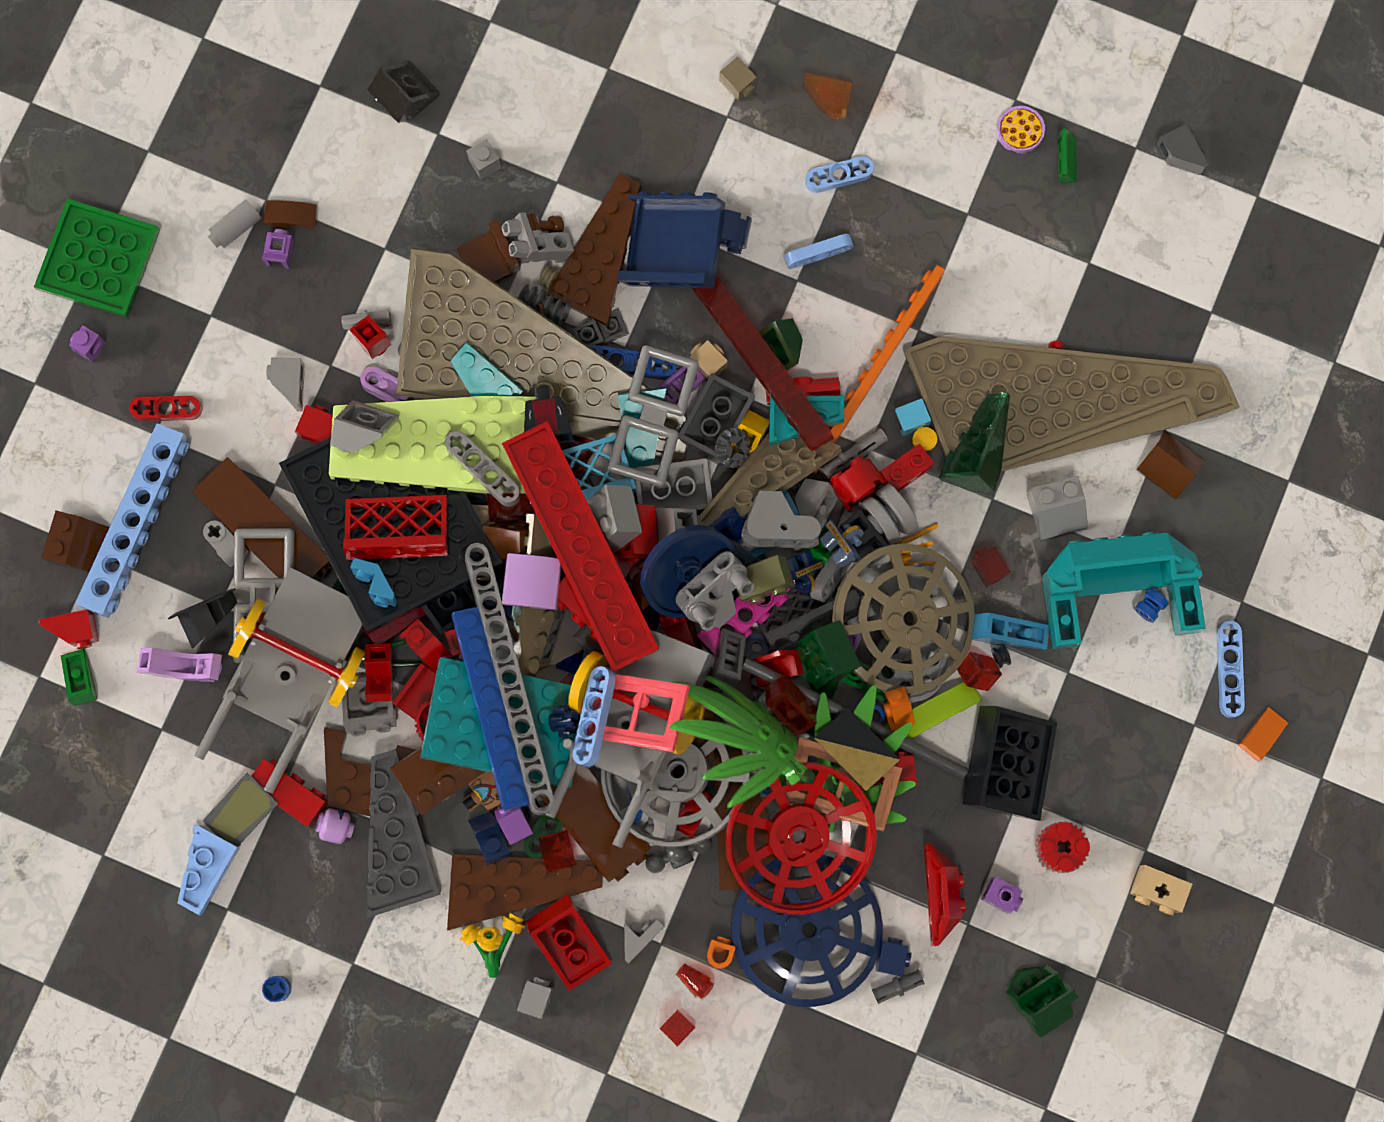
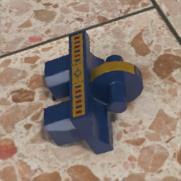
(801, 567)

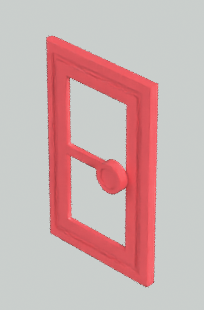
(643, 687)

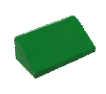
(1067, 157)

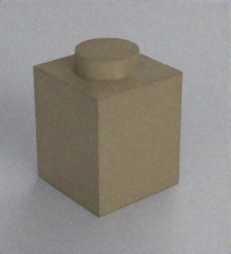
(738, 79)

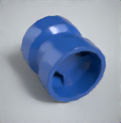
(1151, 605)
(272, 990)

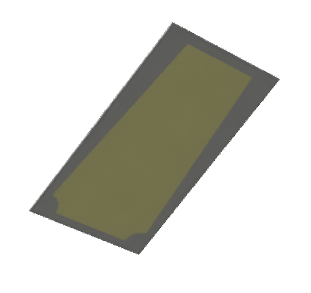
(240, 811)

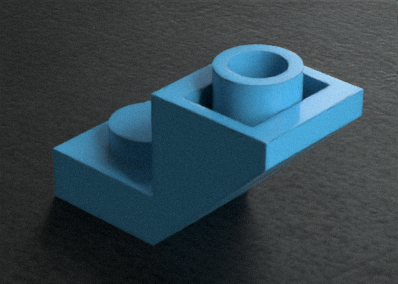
(379, 590)

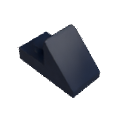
(489, 838)

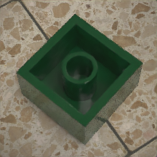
(827, 655)

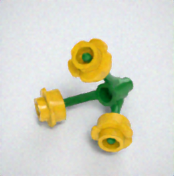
(489, 939)

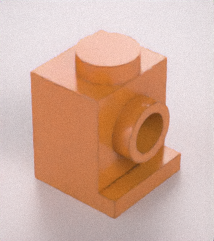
(898, 708)

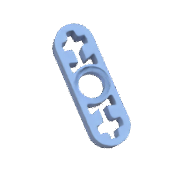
(857, 177)
(818, 251)

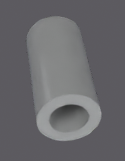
(233, 224)

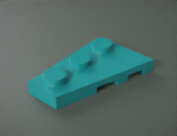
(481, 375)
(828, 407)
(640, 444)

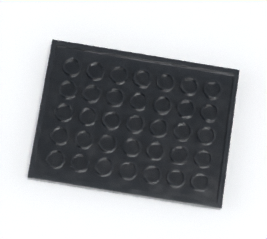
(412, 579)

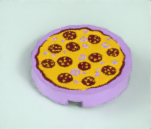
(1020, 129)

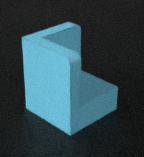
(912, 417)

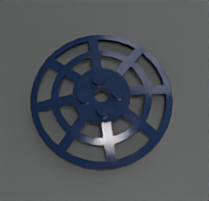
(804, 948)

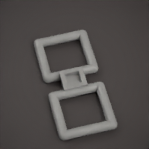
(653, 416)
(259, 587)

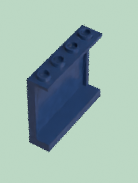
(674, 240)

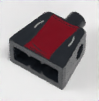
(548, 409)

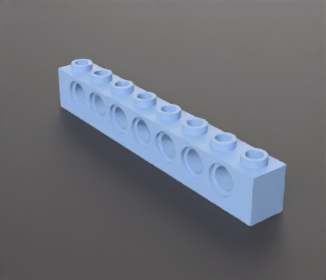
(120, 528)

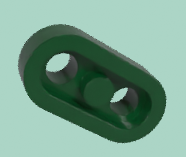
(540, 830)

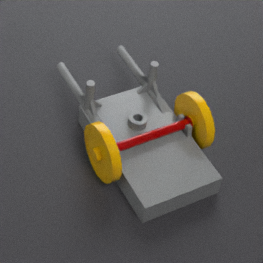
(301, 633)
(634, 763)

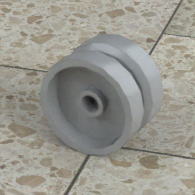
(889, 514)

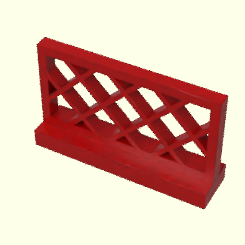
(393, 546)

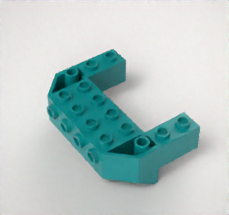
(1119, 567)

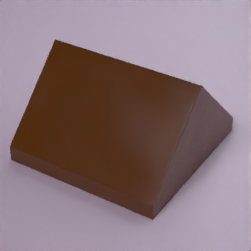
(1170, 465)

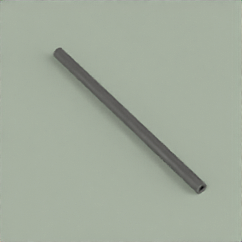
(879, 730)

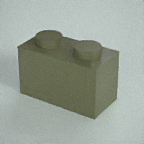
(769, 578)

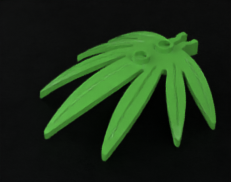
(864, 712)
(757, 733)

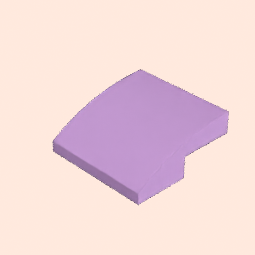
(531, 581)

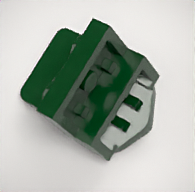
(1041, 998)

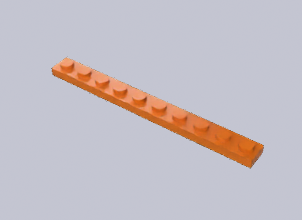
(882, 356)

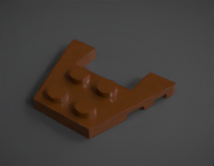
(348, 780)

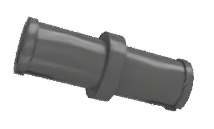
(898, 986)

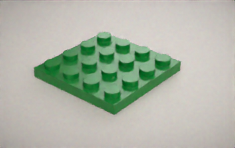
(96, 258)

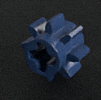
(564, 721)

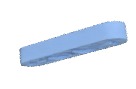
(1234, 669)
(590, 716)

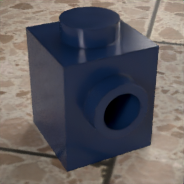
(893, 957)

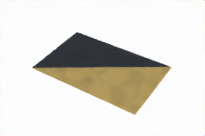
(857, 749)

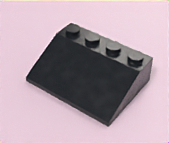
(1009, 762)

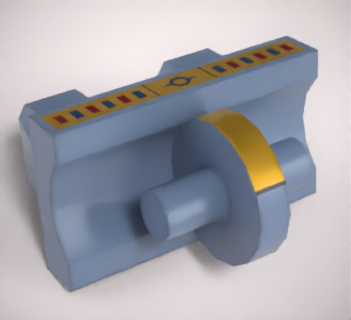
(845, 540)

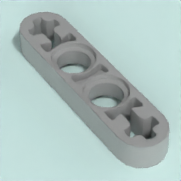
(485, 466)

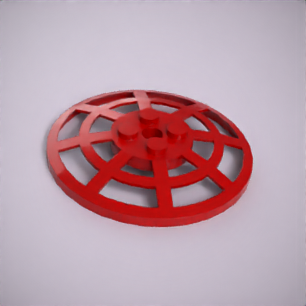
(809, 848)

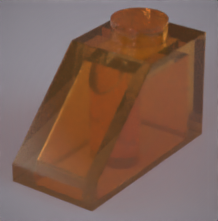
(829, 94)

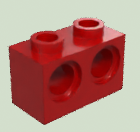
(908, 468)

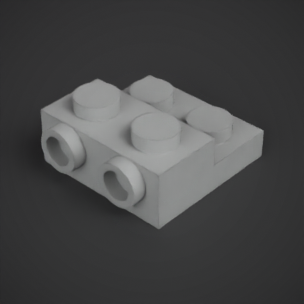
(365, 716)

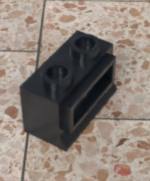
(871, 538)

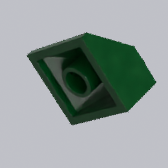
(784, 341)

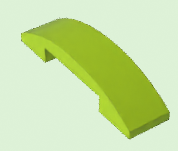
(942, 708)

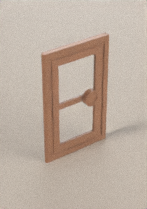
(891, 778)

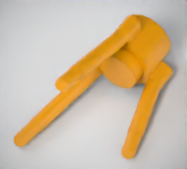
(906, 554)

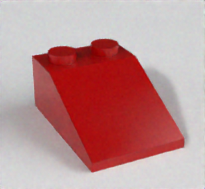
(568, 942)

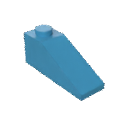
(1010, 631)

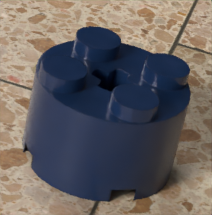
(735, 231)

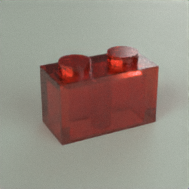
(790, 705)

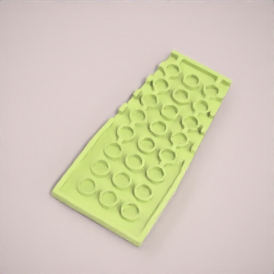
(416, 449)

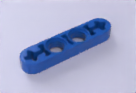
(630, 356)

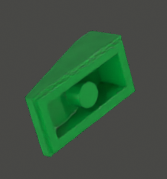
(78, 677)

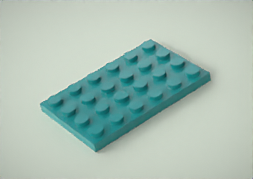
(455, 732)

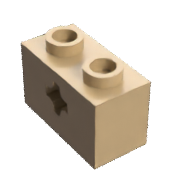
(1175, 890)

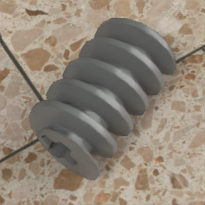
(552, 311)

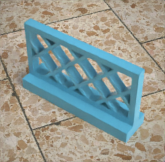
(590, 491)

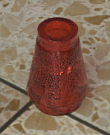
(695, 981)

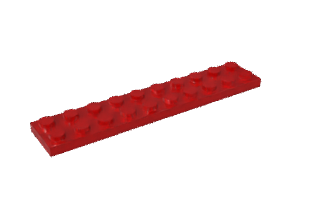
(580, 546)

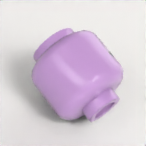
(334, 826)

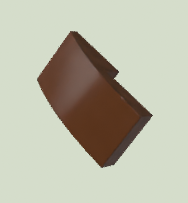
(289, 213)

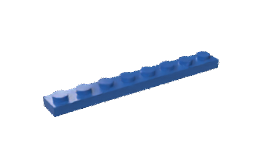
(490, 709)

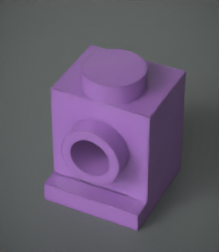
(84, 340)

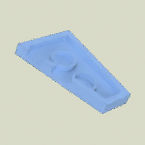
(205, 869)

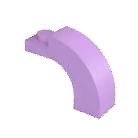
(179, 665)

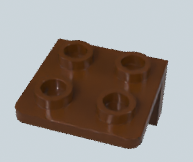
(490, 254)

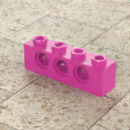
(759, 614)

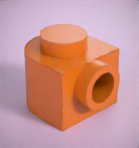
(720, 952)

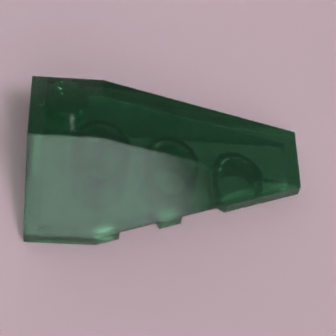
(979, 456)

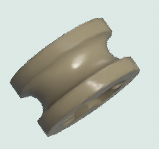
(548, 276)

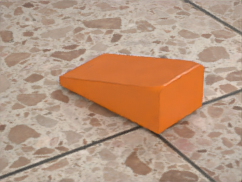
(1263, 734)

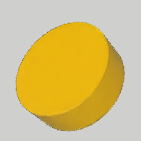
(925, 437)

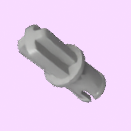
(380, 317)

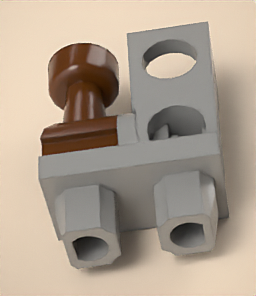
(535, 245)

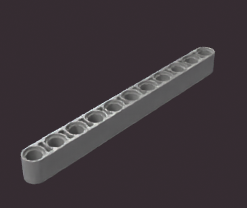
(509, 665)

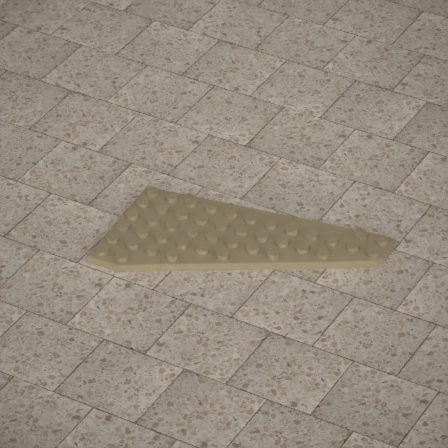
(458, 304)
(1061, 396)

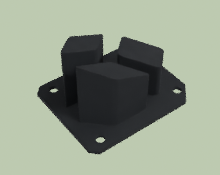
(204, 616)

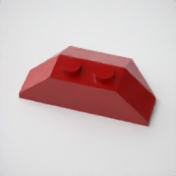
(943, 893)

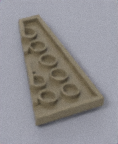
(767, 470)
(534, 623)

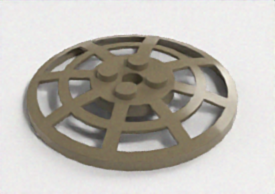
(893, 611)

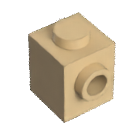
(709, 358)

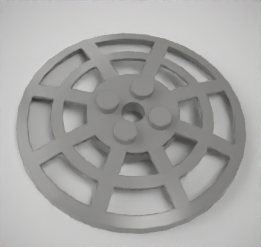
(679, 791)

